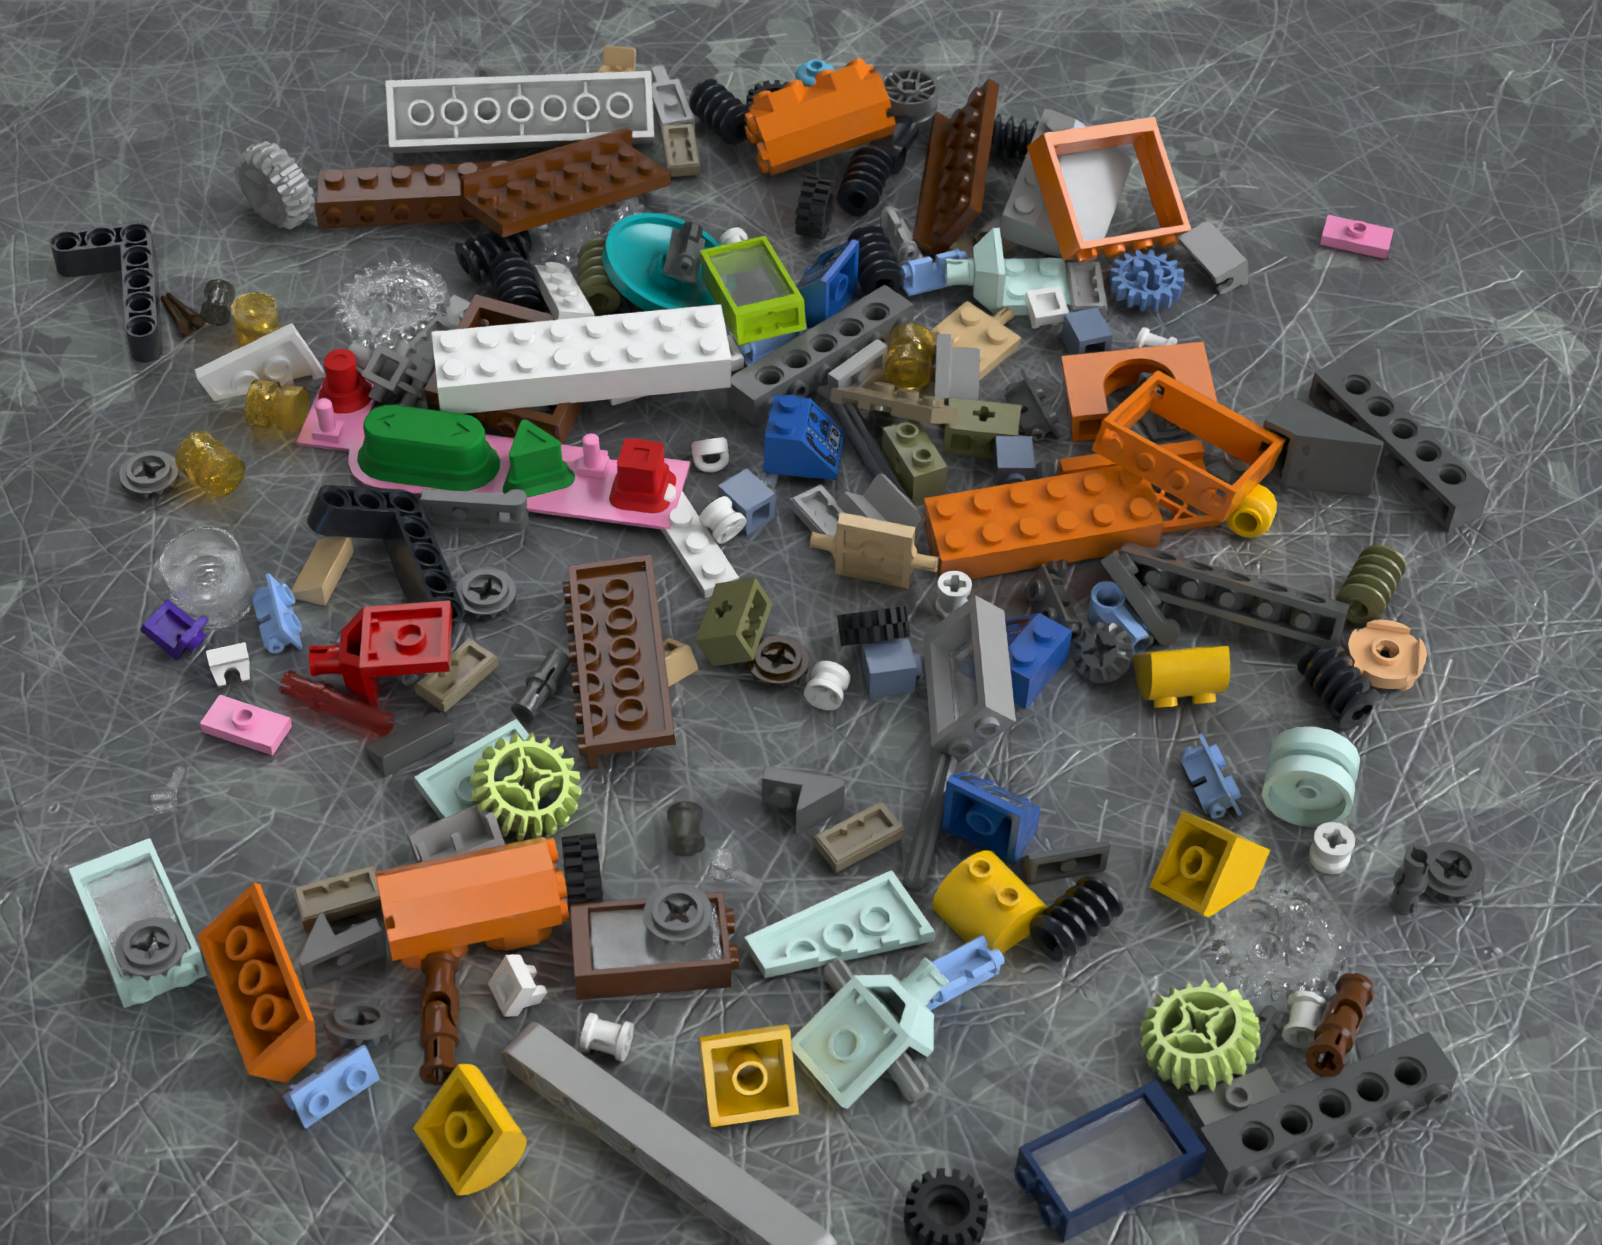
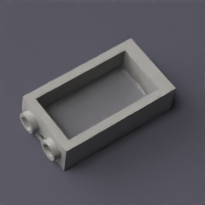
(968, 678)

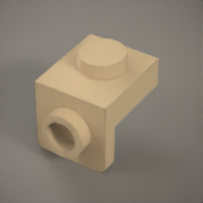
(618, 59)

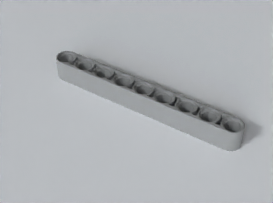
(657, 1142)

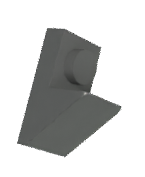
(811, 795)
(332, 955)

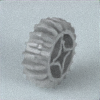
(274, 185)

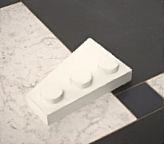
(271, 358)

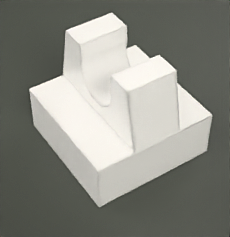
(1046, 306)
(226, 659)
(514, 986)

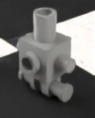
(392, 372)

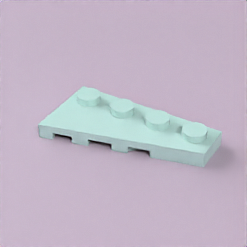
(848, 926)

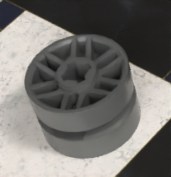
(912, 95)

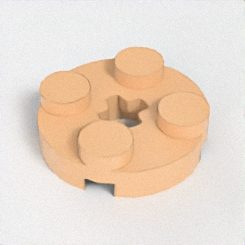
(1387, 673)

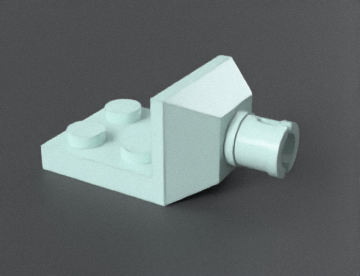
(1005, 281)
(869, 1029)

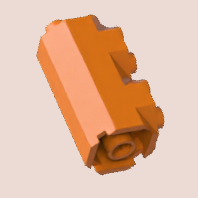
(820, 119)
(488, 895)

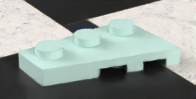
(448, 782)

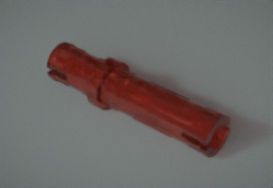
(322, 697)

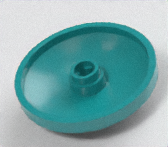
(636, 258)

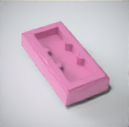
(1356, 236)
(246, 725)

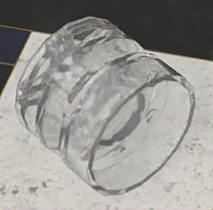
(207, 576)

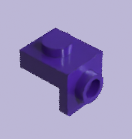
(174, 630)

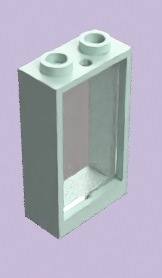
(121, 891)

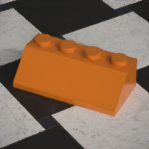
(259, 988)

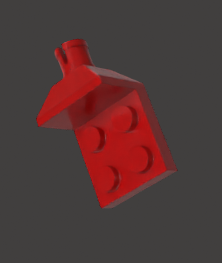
(387, 643)

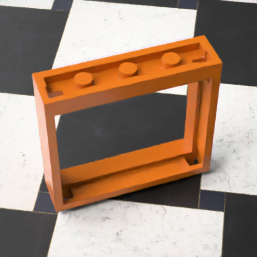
(1156, 172)
(1205, 420)

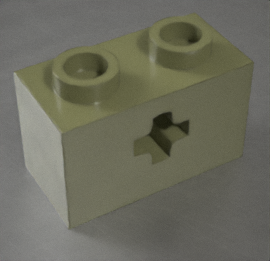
(978, 425)
(914, 460)
(734, 621)

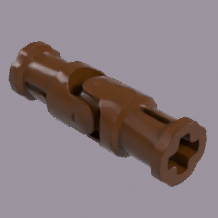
(439, 1017)
(1339, 1024)

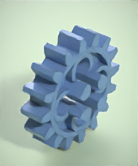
(1146, 280)

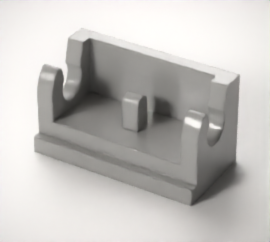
(1215, 256)
(456, 835)

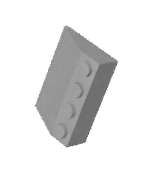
(1093, 184)

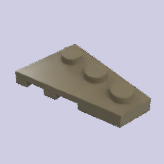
(900, 403)

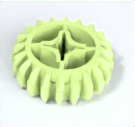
(554, 776)
(1199, 1045)

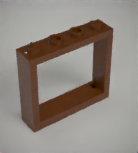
(492, 312)

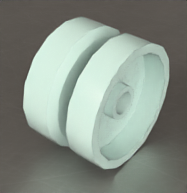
(1311, 776)

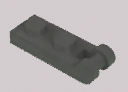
(476, 509)
(1141, 598)

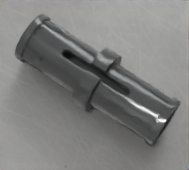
(529, 700)
(1410, 879)

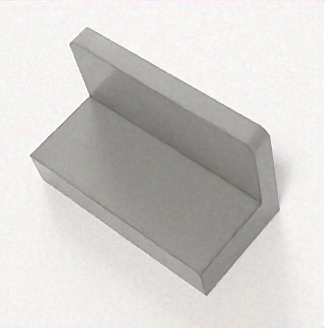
(858, 370)
(956, 371)
(884, 503)

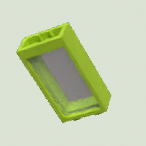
(752, 290)

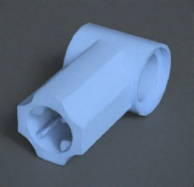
(1109, 605)

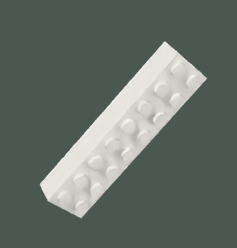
(516, 111)
(581, 359)

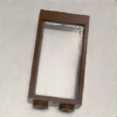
(635, 963)

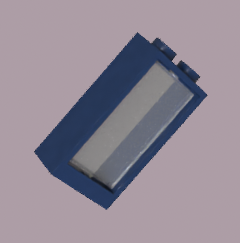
(1109, 1161)

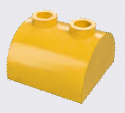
(1182, 673)
(987, 900)
(748, 1075)
(470, 1132)

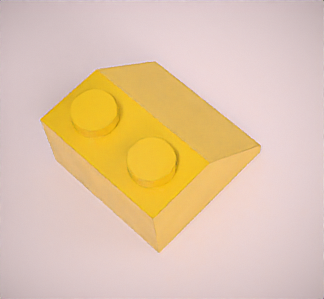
(1207, 865)

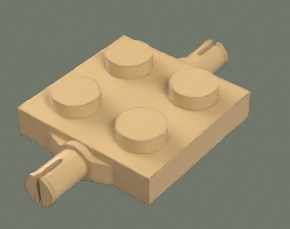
(976, 329)
(874, 550)

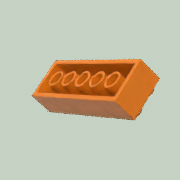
(1041, 521)

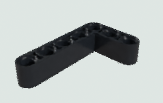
(119, 249)
(406, 533)

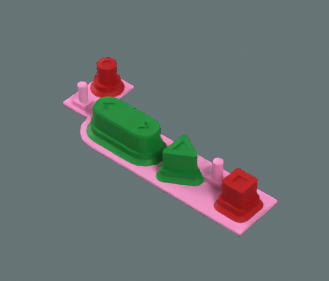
(451, 452)

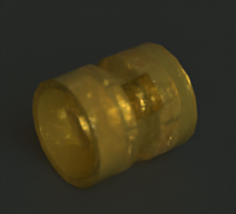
(254, 317)
(909, 356)
(271, 405)
(210, 464)

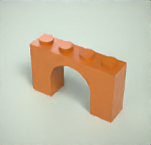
(1094, 376)

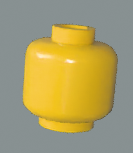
(1254, 513)

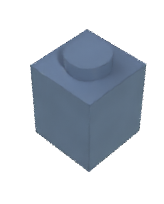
(1086, 332)
(1013, 459)
(750, 498)
(890, 667)

